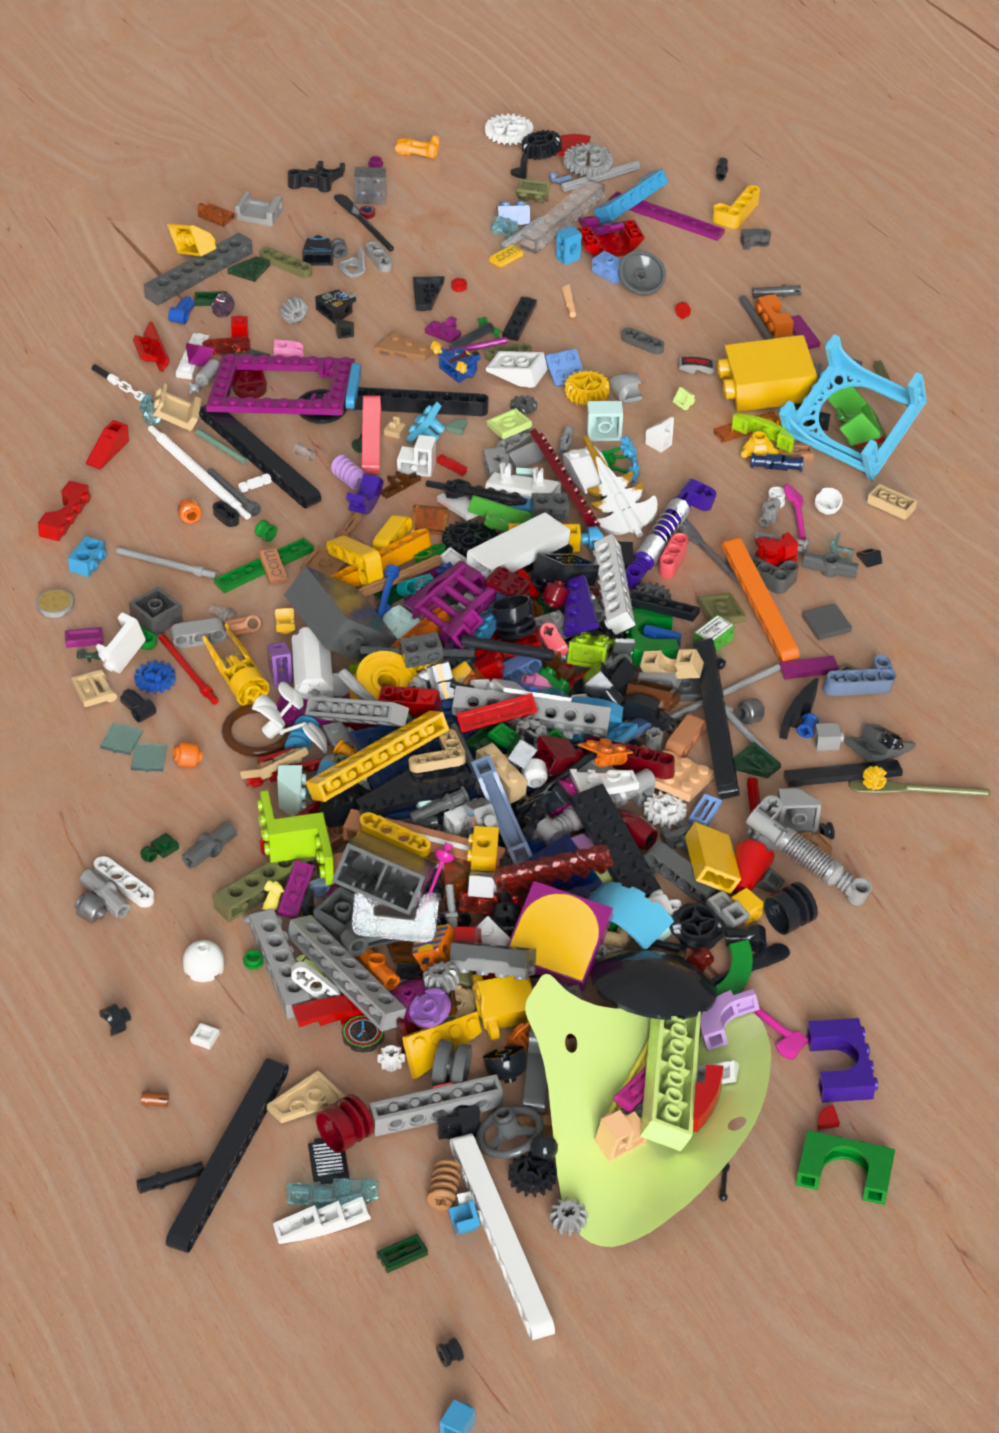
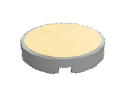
(55, 603)

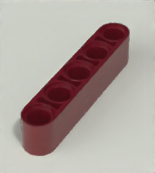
(658, 762)

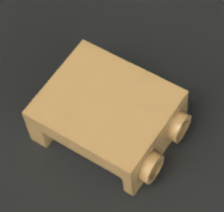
(176, 409)

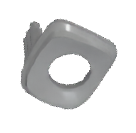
(354, 261)

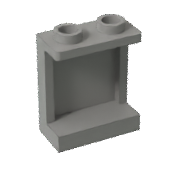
(258, 211)

